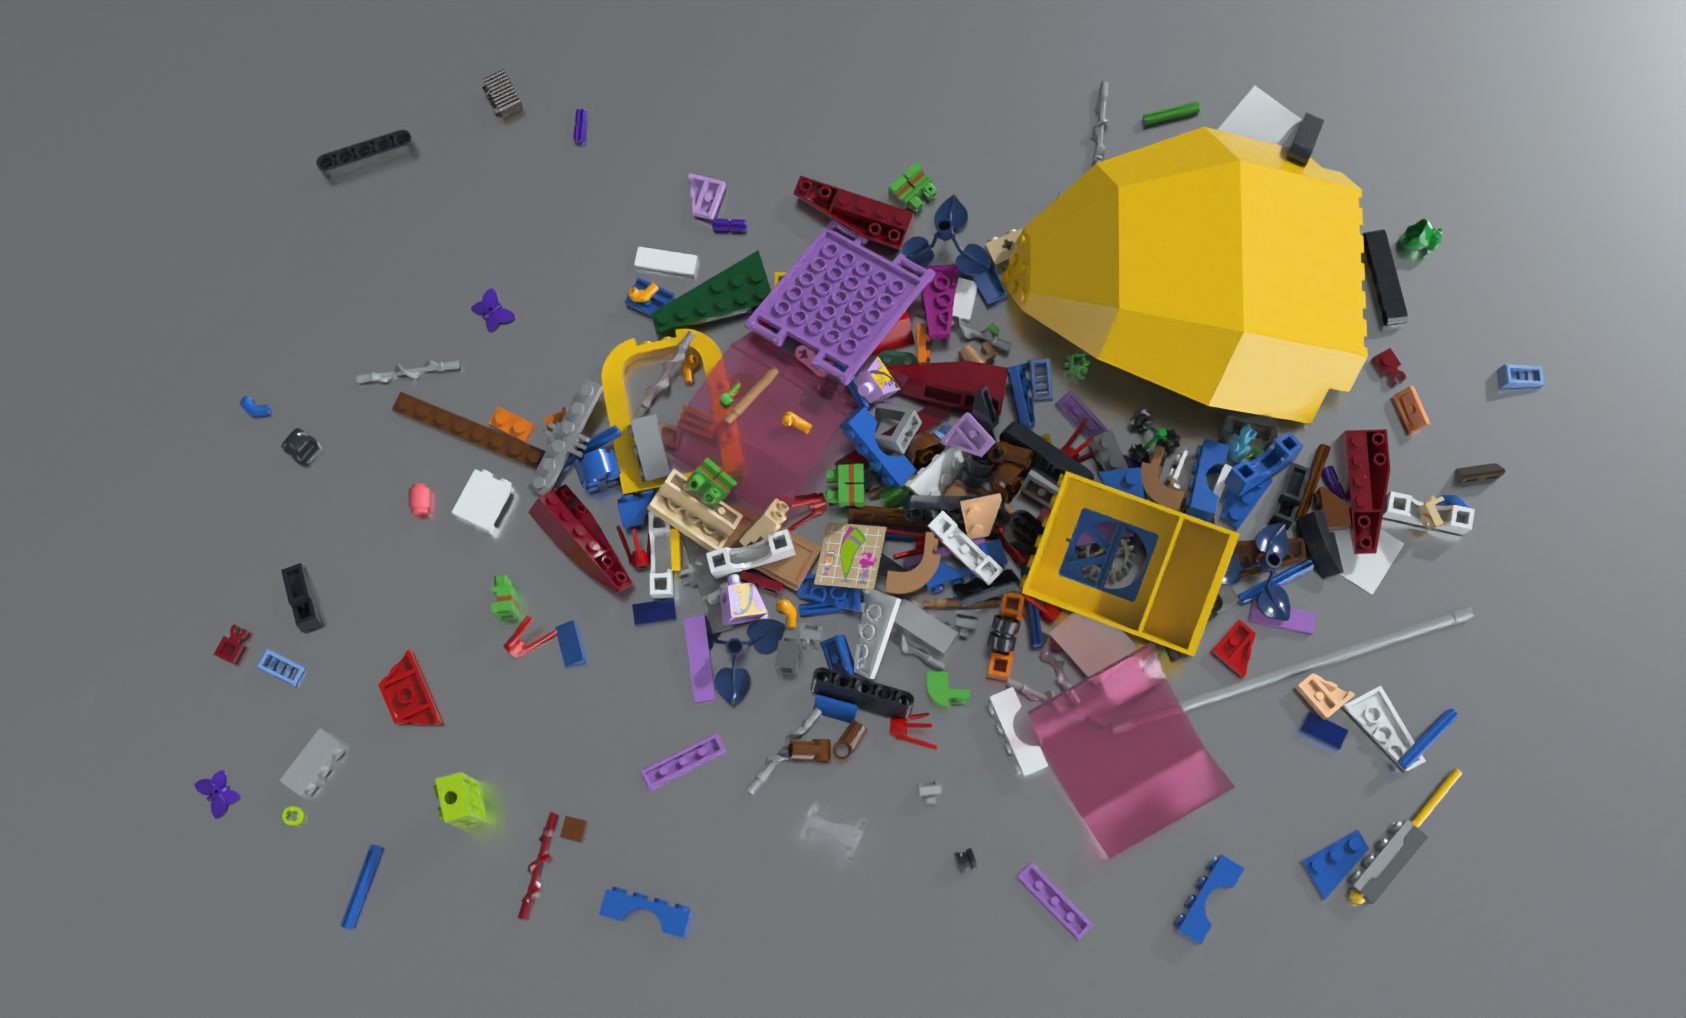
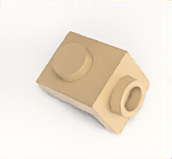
(1429, 515)

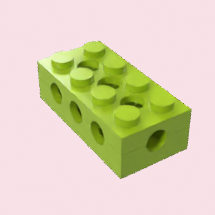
(459, 800)

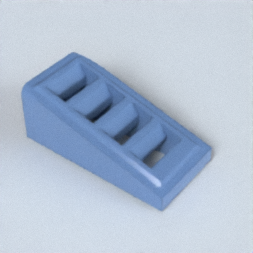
(1036, 362)
(1507, 378)
(265, 658)

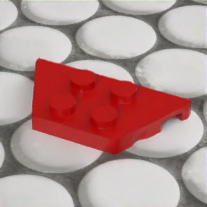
(408, 694)

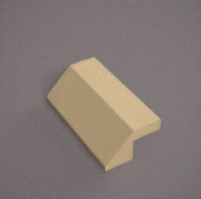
(692, 515)

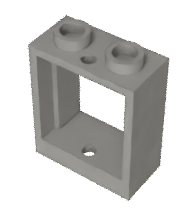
(903, 433)

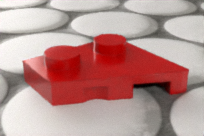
(1236, 647)

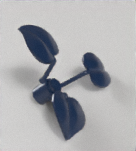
(948, 217)
(1275, 544)
(734, 683)

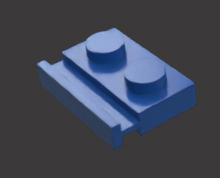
(658, 300)

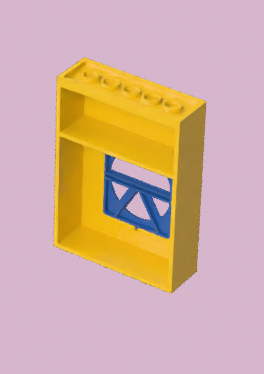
(1180, 573)

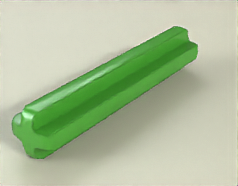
(1171, 113)

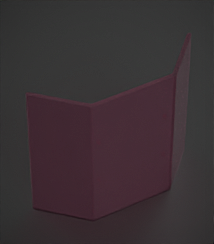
(757, 447)
(1127, 751)

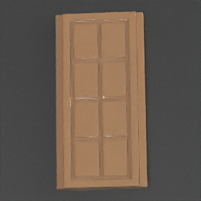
(788, 571)

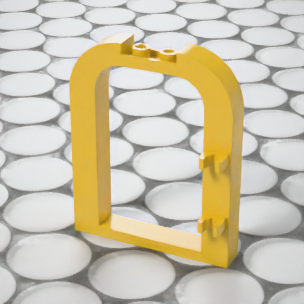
(617, 404)

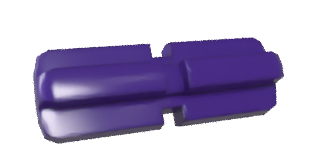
(580, 123)
(725, 224)
(1332, 479)

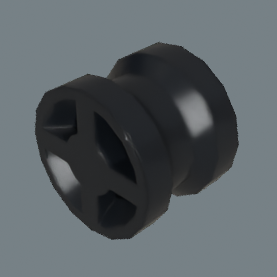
(965, 860)

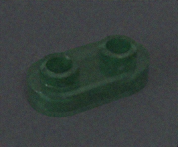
(897, 357)

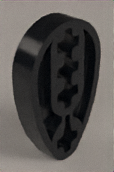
(1022, 531)

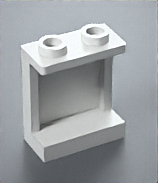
(1180, 477)
(482, 500)

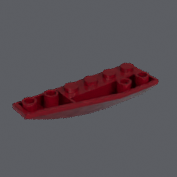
(858, 213)
(951, 382)
(1365, 484)
(579, 536)

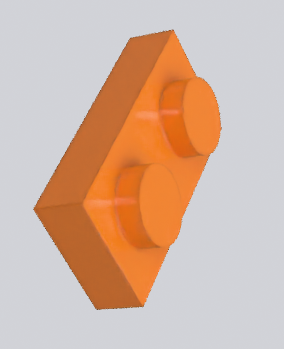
(921, 337)
(1411, 409)
(511, 424)

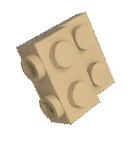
(767, 522)

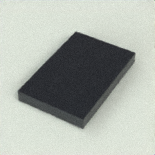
(978, 590)

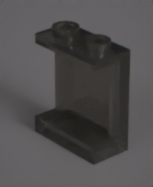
(1234, 421)

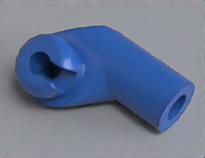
(252, 409)
(1452, 500)

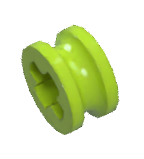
(285, 815)

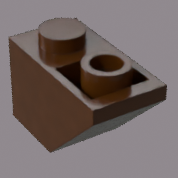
(1335, 509)

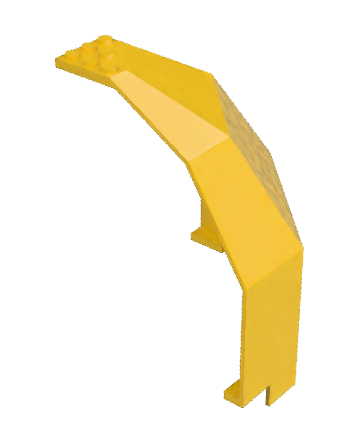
(1206, 272)

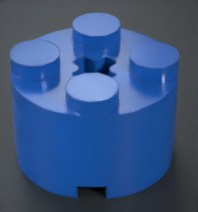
(597, 469)

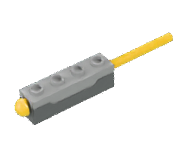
(1394, 851)

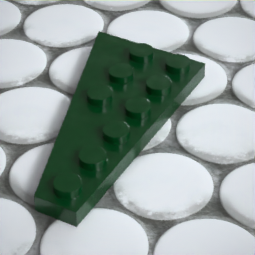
(727, 294)

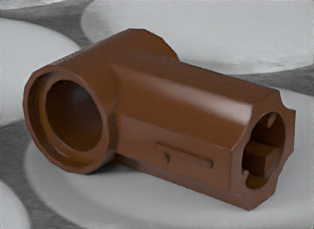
(1010, 454)
(850, 739)
(815, 750)

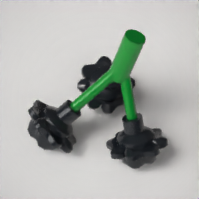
(1168, 439)

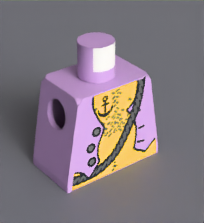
(875, 382)
(740, 602)

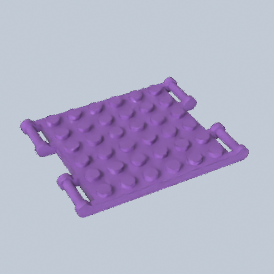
(840, 300)

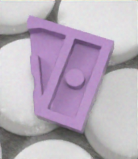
(705, 195)
(968, 436)

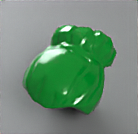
(1421, 236)

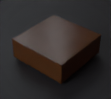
(573, 829)

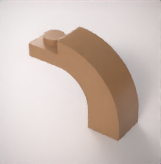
(1154, 488)
(915, 579)

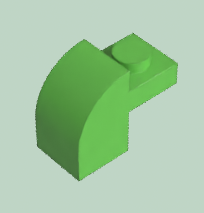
(940, 694)

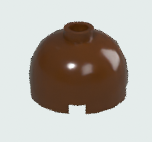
(923, 449)
(1007, 479)

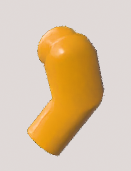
(643, 295)
(689, 367)
(792, 419)
(789, 610)

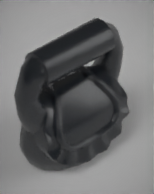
(297, 442)

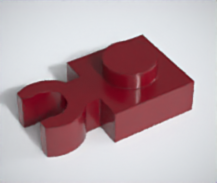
(1387, 363)
(230, 648)

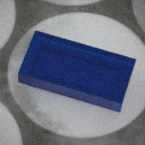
(654, 612)
(1323, 730)

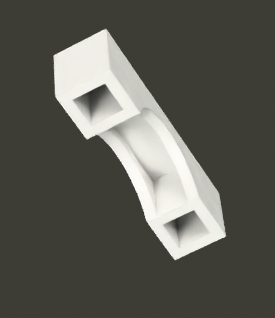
(1404, 509)
(734, 560)
(661, 569)
(1028, 758)

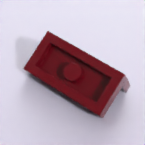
(761, 581)

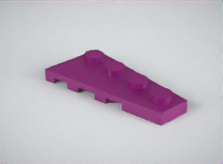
(939, 300)

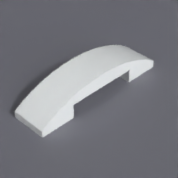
(964, 549)

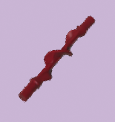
(535, 866)

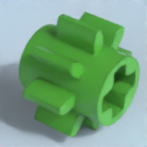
(1074, 359)

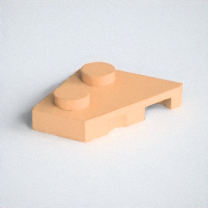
(980, 515)
(1323, 695)

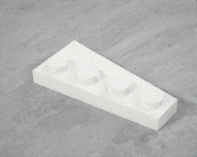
(939, 473)
(876, 624)
(1381, 721)

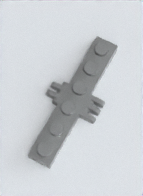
(566, 437)
(709, 587)

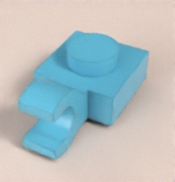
(1239, 443)

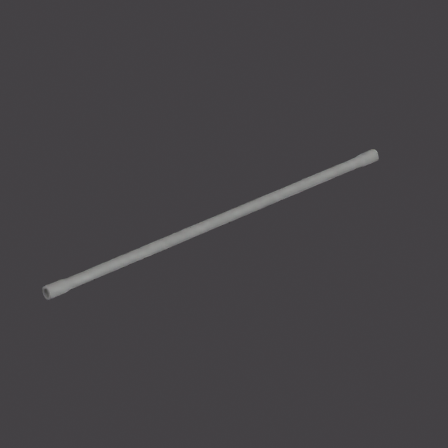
(1453, 617)

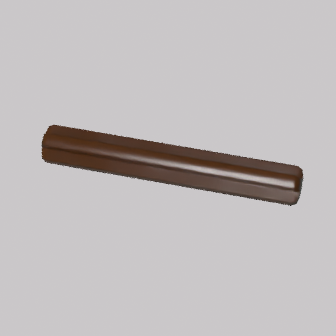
(1315, 473)

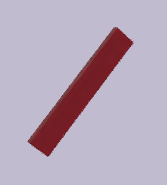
(930, 417)

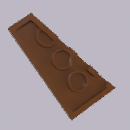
(1248, 554)

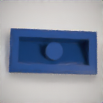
(990, 286)
(570, 644)
(838, 654)
(835, 709)

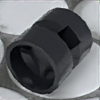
(975, 470)
(1003, 635)

